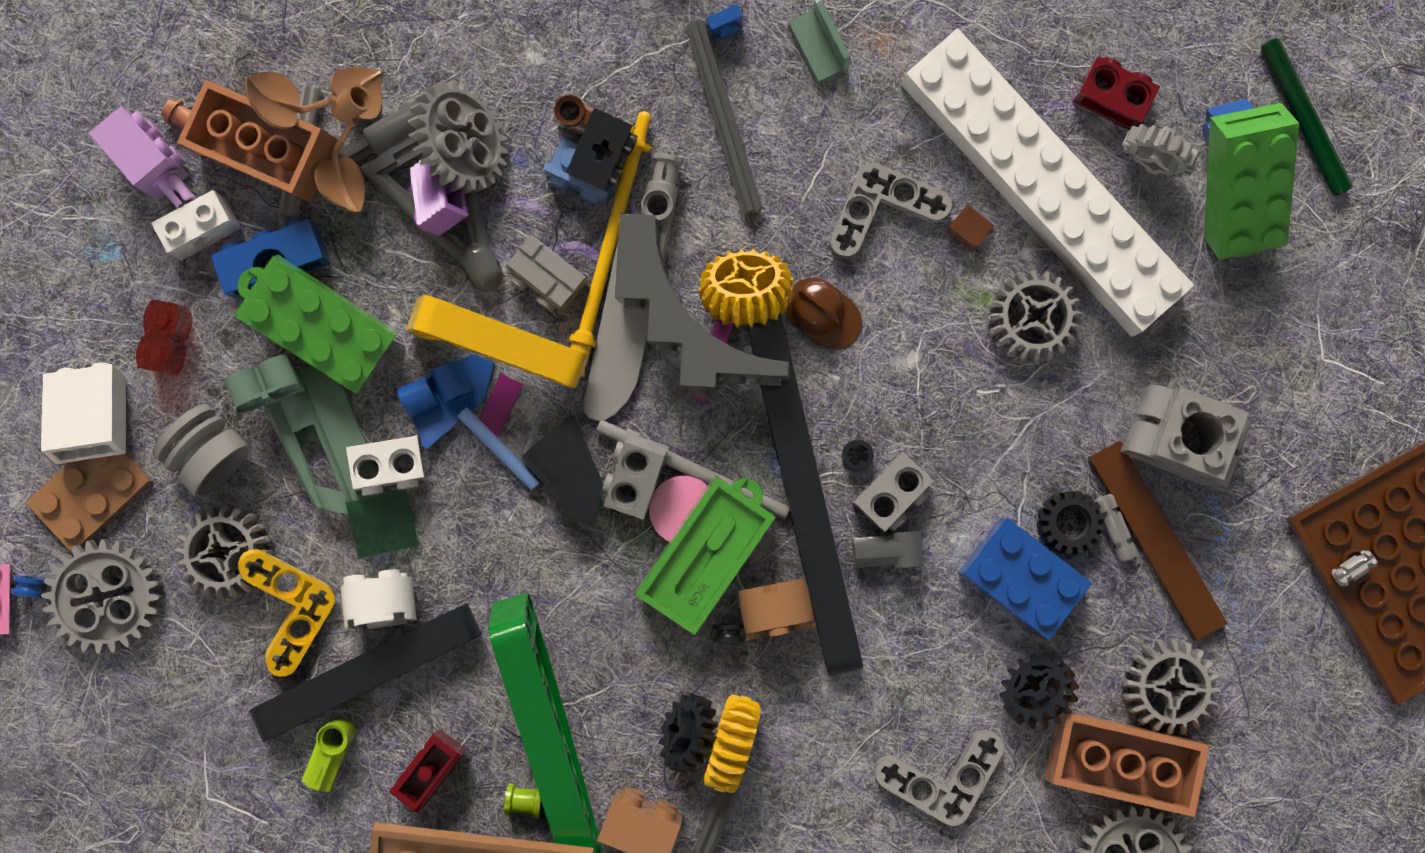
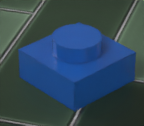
(725, 23)

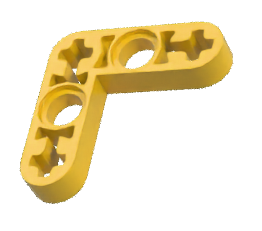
(298, 598)

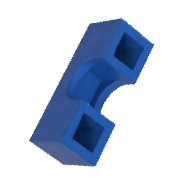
(298, 242)

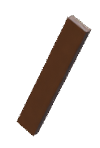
(1158, 541)

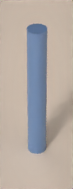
(498, 448)

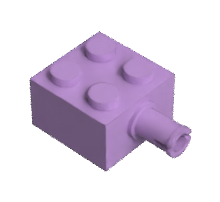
(143, 155)

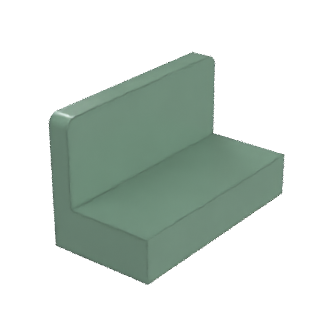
(820, 43)

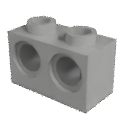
(641, 478)
(887, 486)

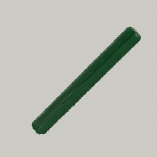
(1307, 117)

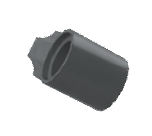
(896, 550)

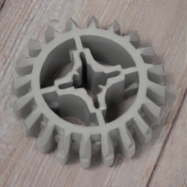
(1058, 299)
(218, 539)
(1171, 672)

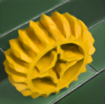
(746, 288)
(732, 743)

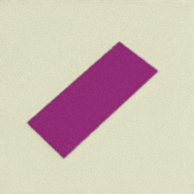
(500, 404)

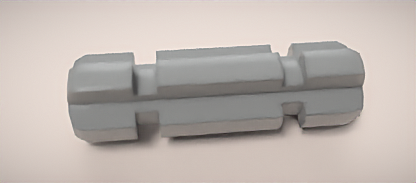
(1116, 528)

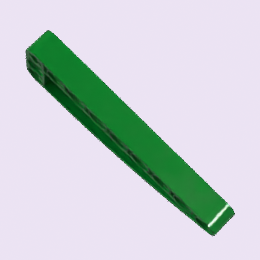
(542, 721)

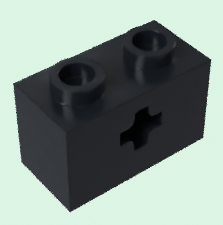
(599, 130)

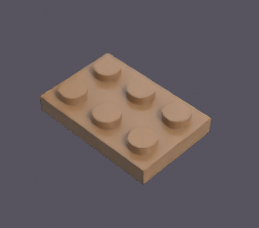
(88, 496)

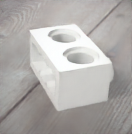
(385, 454)

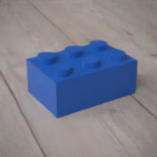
(1025, 578)

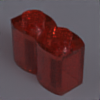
(165, 331)

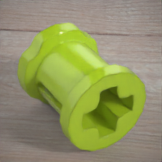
(522, 801)

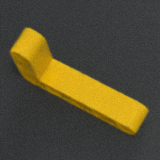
(455, 325)

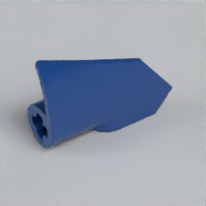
(444, 394)

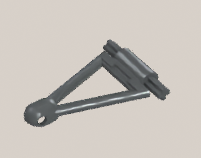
(394, 148)

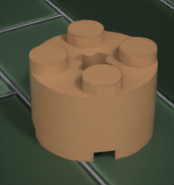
(776, 609)

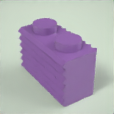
(435, 205)

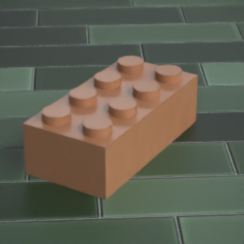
(232, 134)
(1127, 763)

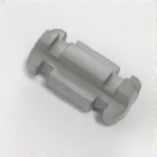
(1354, 568)

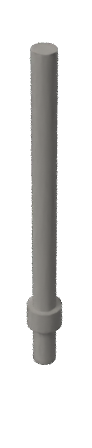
(691, 468)

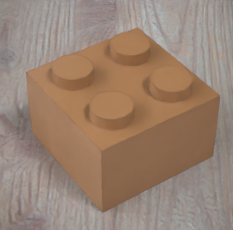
(640, 824)

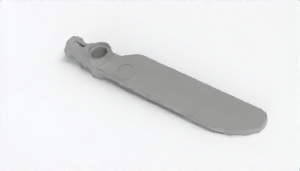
(623, 330)

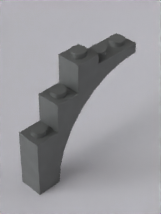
(704, 358)

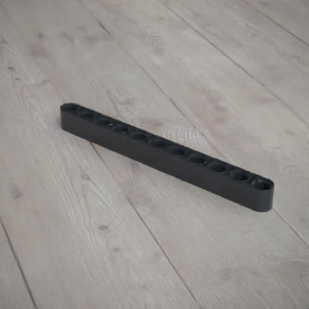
(807, 505)

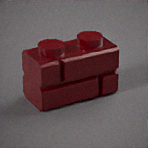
(428, 771)

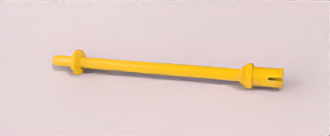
(583, 338)

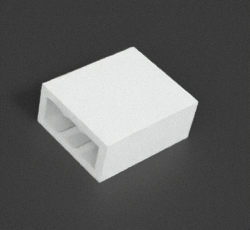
(83, 413)

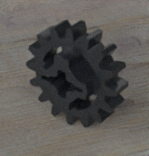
(1039, 691)
(688, 733)

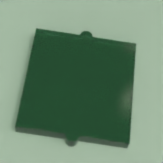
(381, 523)

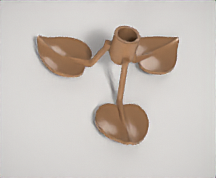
(354, 97)

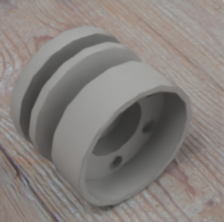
(201, 450)

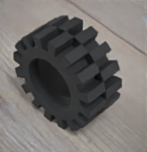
(1091, 516)

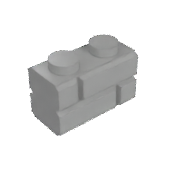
(546, 275)

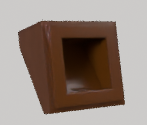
(969, 228)

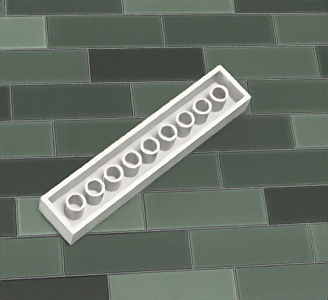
(1046, 183)

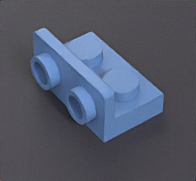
(560, 179)

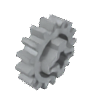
(1161, 150)

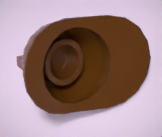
(824, 313)

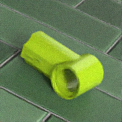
(328, 755)

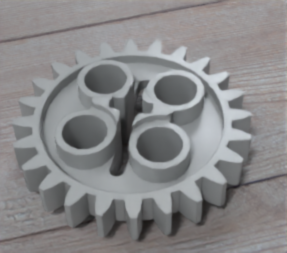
(458, 137)
(95, 565)
(1135, 826)

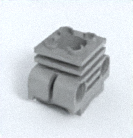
(1160, 441)

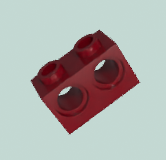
(1113, 102)

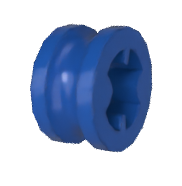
(28, 586)

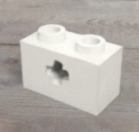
(196, 225)

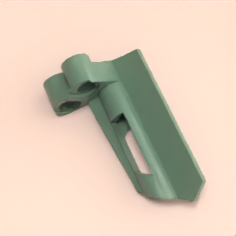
(305, 409)

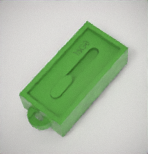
(1250, 180)
(313, 322)
(706, 552)

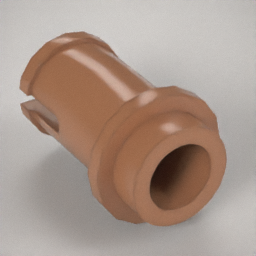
(175, 113)

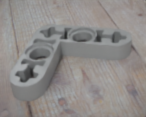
(872, 197)
(942, 793)

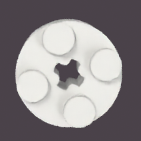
(378, 601)

